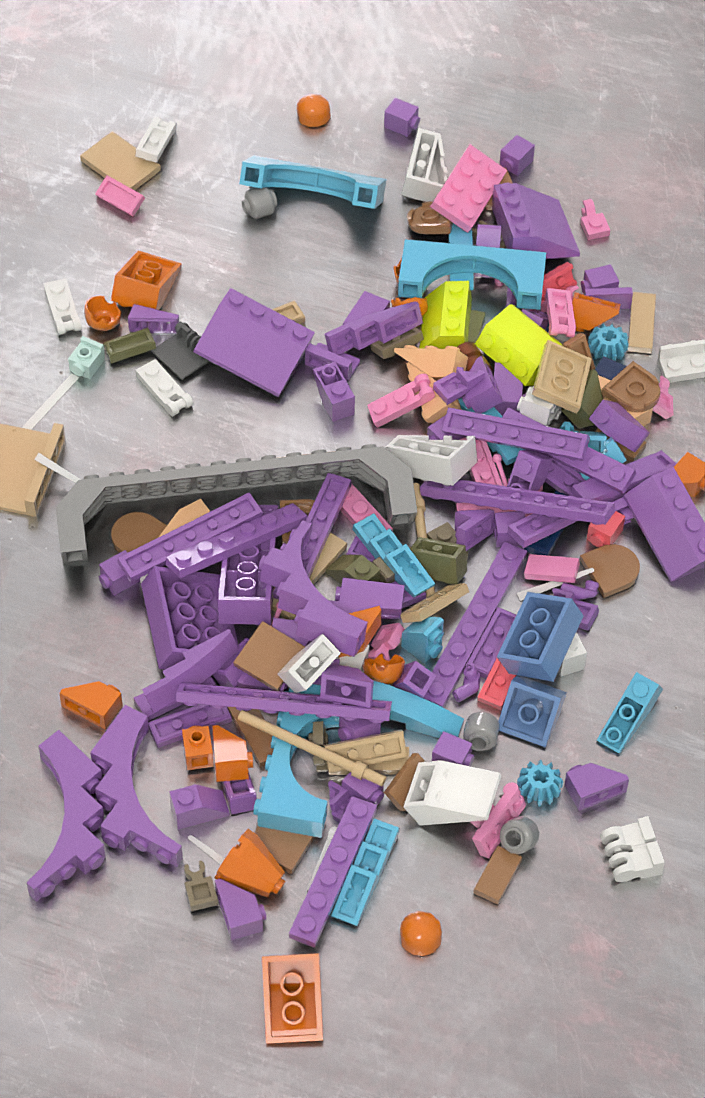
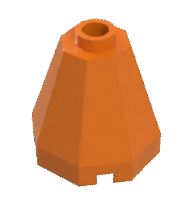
(252, 867)

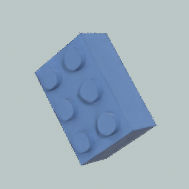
(540, 636)

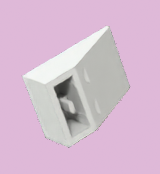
(450, 793)

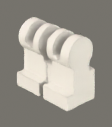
(644, 855)

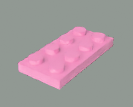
(468, 188)

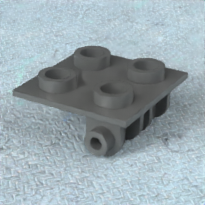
(178, 351)

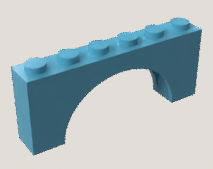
(354, 187)
(428, 261)
(283, 801)

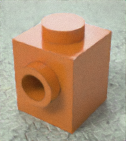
(197, 747)

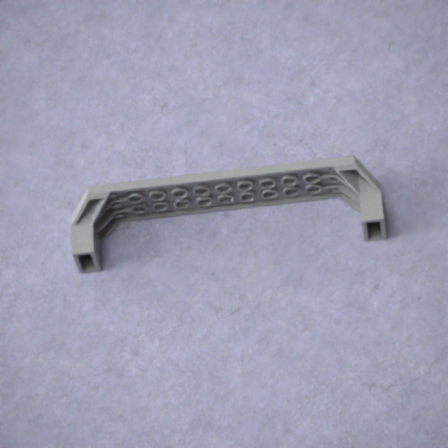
(369, 464)

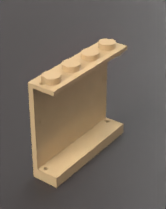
(21, 477)

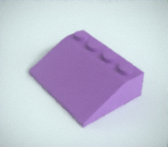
(532, 221)
(254, 342)
(181, 612)

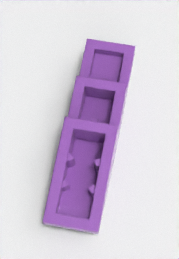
(374, 327)
(196, 668)

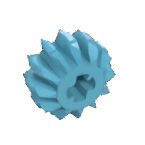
(608, 342)
(540, 782)

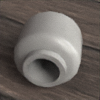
(259, 202)
(481, 731)
(519, 835)

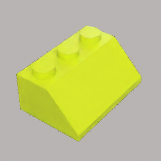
(447, 315)
(515, 343)

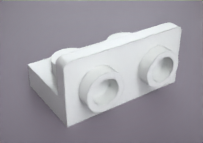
(682, 361)

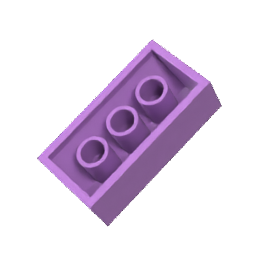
(669, 523)

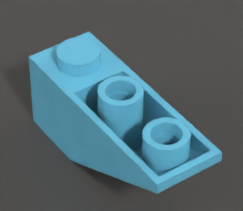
(630, 712)

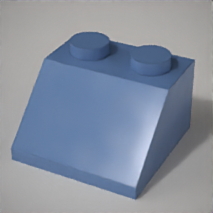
(531, 710)

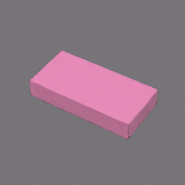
(120, 196)
(552, 568)

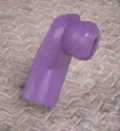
(582, 593)
(470, 685)

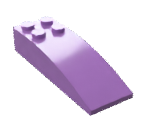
(241, 594)

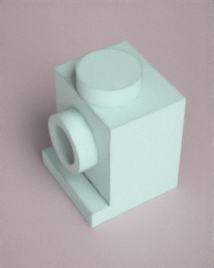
(86, 358)

